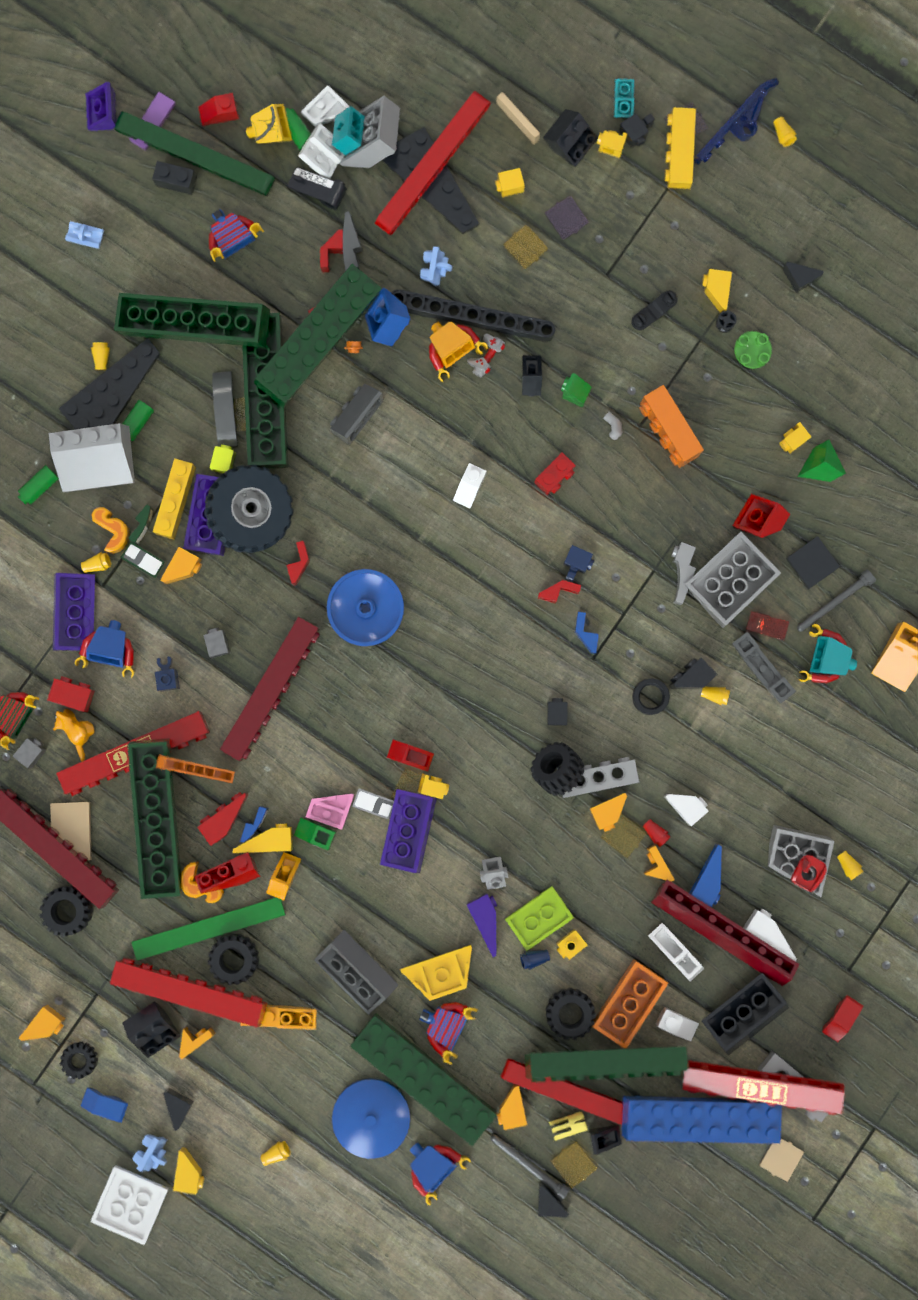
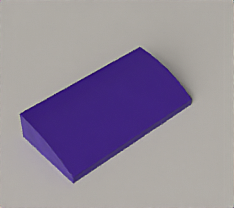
(198, 535)
(72, 610)
(408, 831)

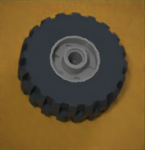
(228, 512)

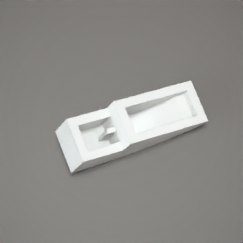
(676, 952)

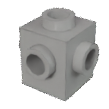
(493, 873)

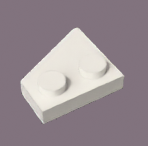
(324, 107)

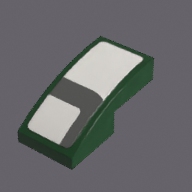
(144, 519)
(142, 559)

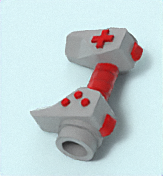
(481, 365)

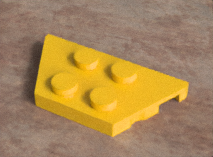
(441, 973)

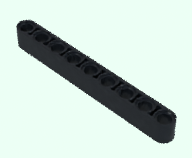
(482, 313)

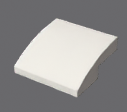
(320, 153)

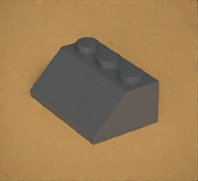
(356, 413)

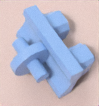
(84, 235)
(438, 266)
(153, 1155)

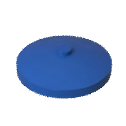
(365, 607)
(371, 1118)

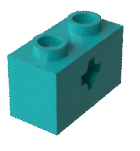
(348, 130)

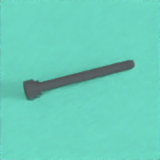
(865, 579)
(559, 1190)

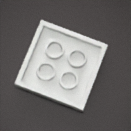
(129, 1204)

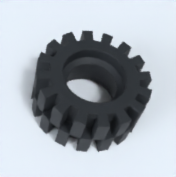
(70, 1069)

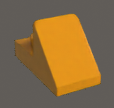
(660, 870)
(189, 1043)

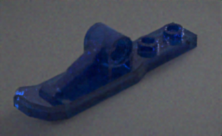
(744, 117)

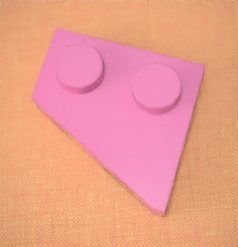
(330, 810)

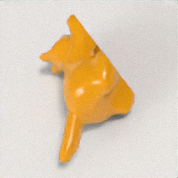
(76, 731)

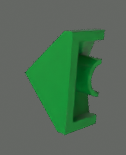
(822, 464)

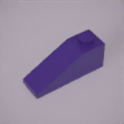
(484, 915)

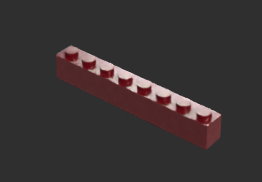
(269, 689)
(55, 851)
(725, 933)

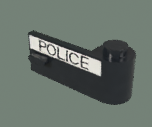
(325, 190)

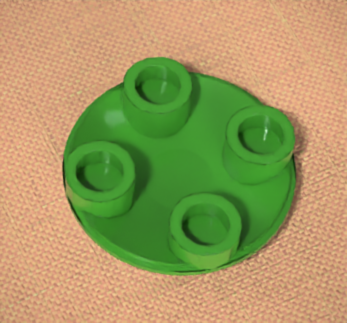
(753, 349)

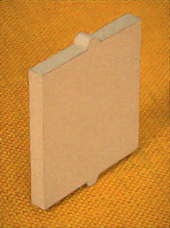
(781, 1159)

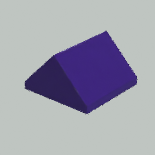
(101, 108)

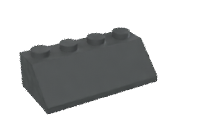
(356, 972)

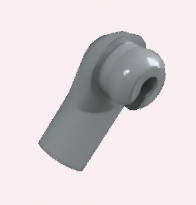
(616, 425)

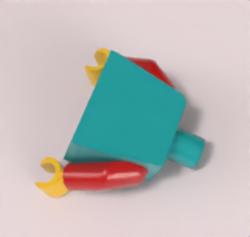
(830, 657)

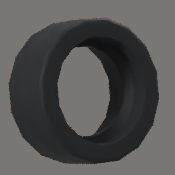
(665, 696)

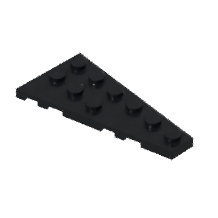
(443, 192)
(111, 392)

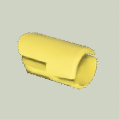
(573, 1124)

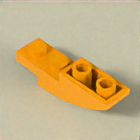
(289, 1017)

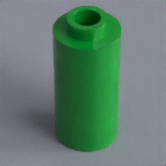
(297, 128)
(138, 418)
(37, 485)

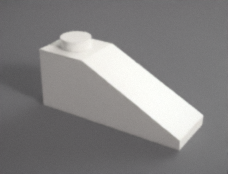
(767, 930)

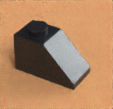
(531, 375)

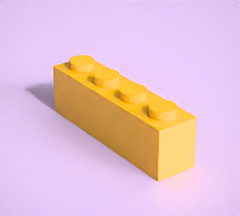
(680, 147)
(174, 499)

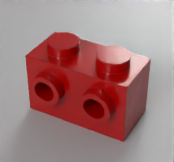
(554, 474)
(71, 695)

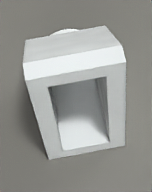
(469, 485)
(688, 807)
(676, 1024)

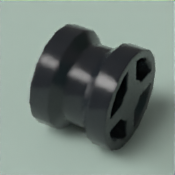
(728, 318)

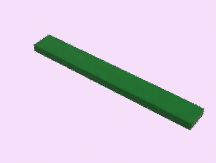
(208, 928)

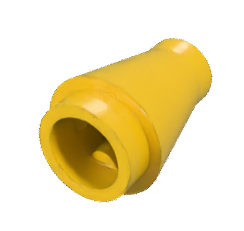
(785, 133)
(100, 355)
(99, 562)
(716, 694)
(850, 865)
(276, 1153)

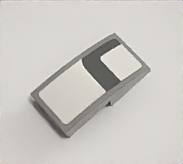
(373, 803)

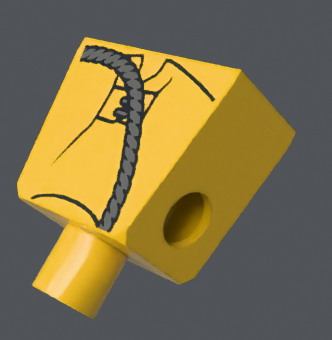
(270, 125)

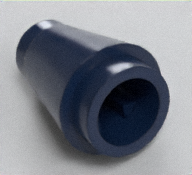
(532, 959)

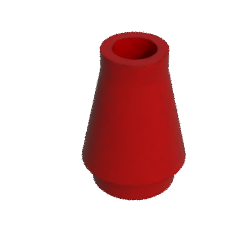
(656, 833)

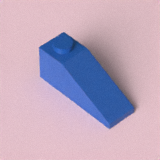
(709, 879)

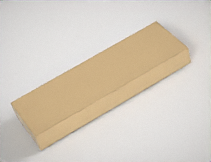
(518, 118)

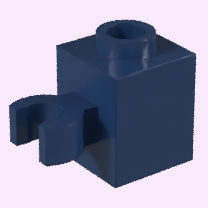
(577, 560)
(167, 678)

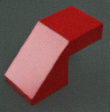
(332, 246)
(297, 569)
(551, 594)
(843, 1019)

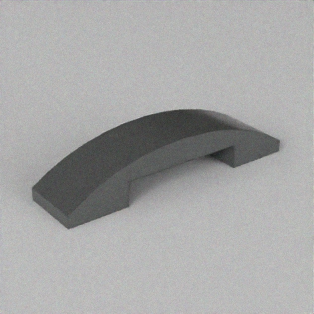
(224, 409)
(763, 668)

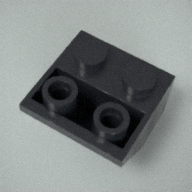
(570, 137)
(695, 676)
(150, 1029)

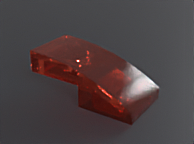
(767, 626)

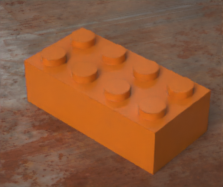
(670, 426)
(629, 1003)

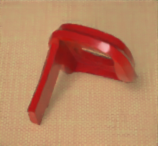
(805, 864)

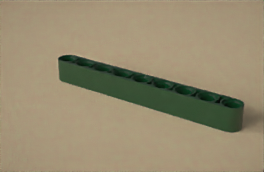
(194, 153)

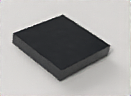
(813, 562)

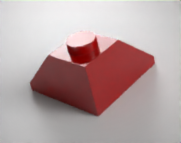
(761, 517)

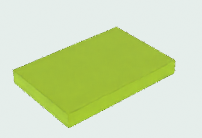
(539, 918)

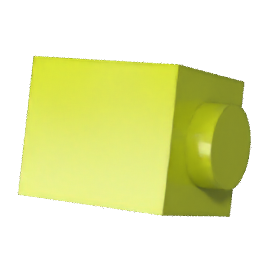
(222, 459)

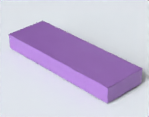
(156, 114)

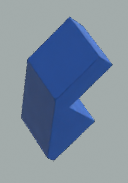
(588, 639)
(104, 1106)

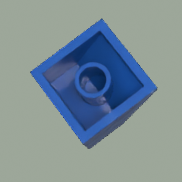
(387, 318)

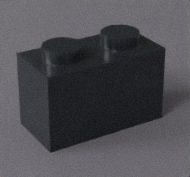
(174, 178)

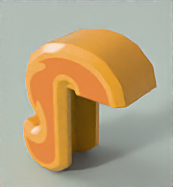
(116, 526)
(190, 887)

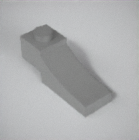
(682, 557)

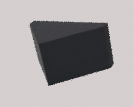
(800, 275)
(177, 1106)
(604, 1138)
(548, 1204)

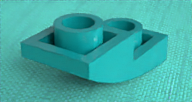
(624, 98)

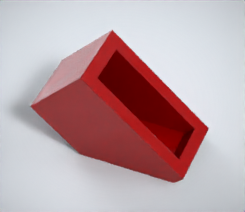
(218, 110)
(410, 755)

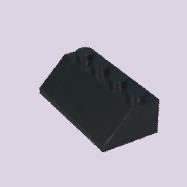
(745, 1014)

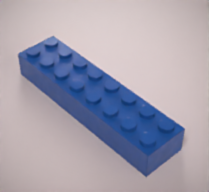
(700, 1120)

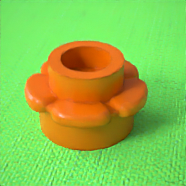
(353, 346)

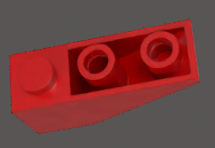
(221, 823)
(228, 874)

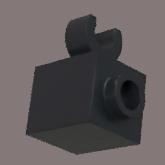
(636, 129)

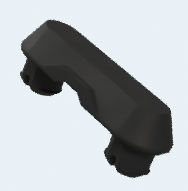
(654, 310)

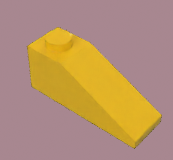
(269, 841)

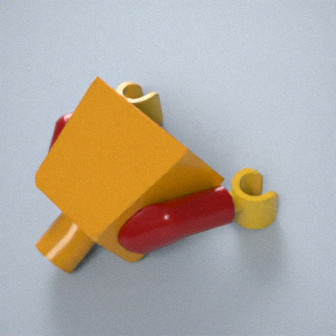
(451, 344)

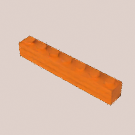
(195, 769)

